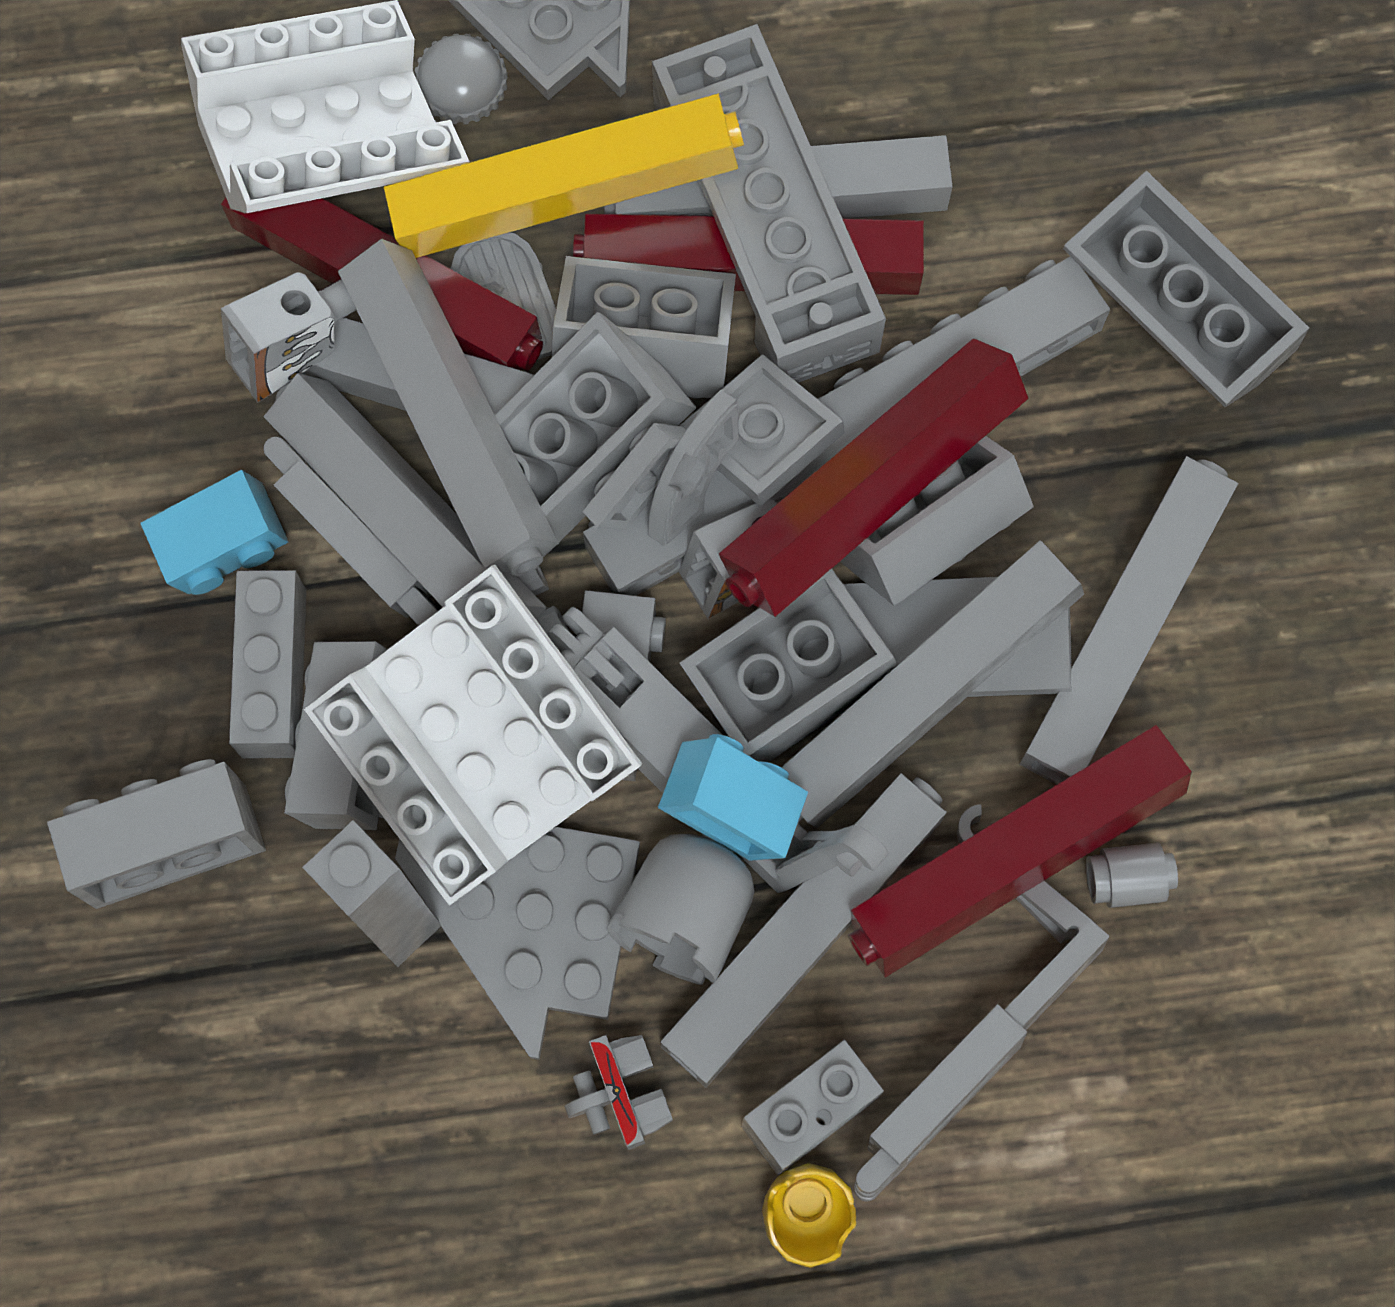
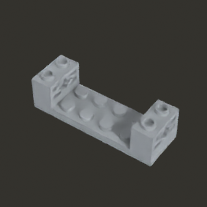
(778, 212)

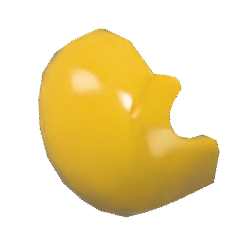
(809, 1215)

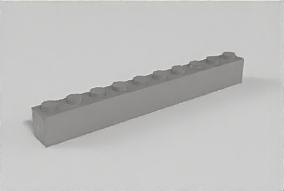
(1031, 322)

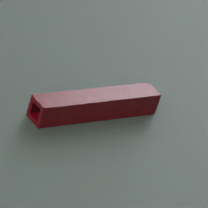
(329, 238)
(887, 248)
(873, 477)
(1018, 852)

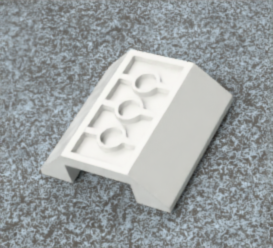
(315, 107)
(473, 735)

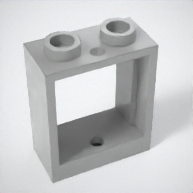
(830, 1089)

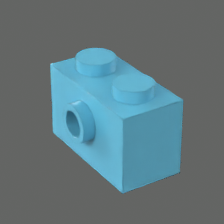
(215, 533)
(734, 798)

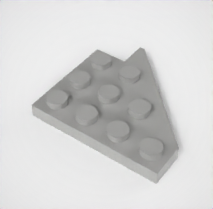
(556, 38)
(540, 927)

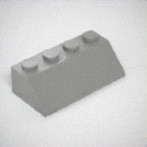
(1187, 290)
(582, 415)

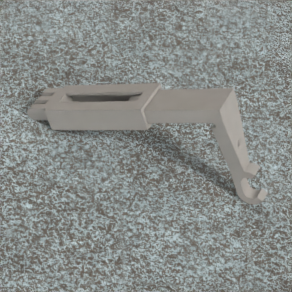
(348, 534)
(658, 721)
(988, 1044)

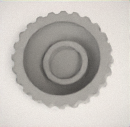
(461, 78)

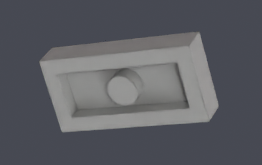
(630, 487)

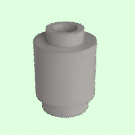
(1131, 875)

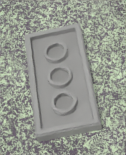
(1036, 669)

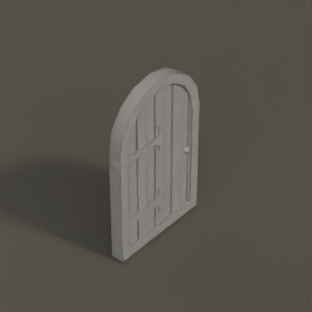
(513, 272)

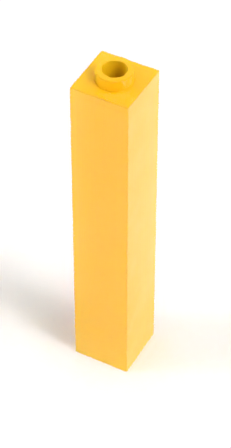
(564, 176)

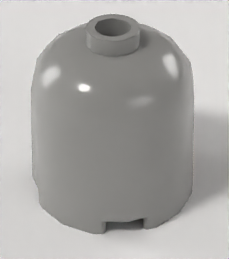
(685, 906)

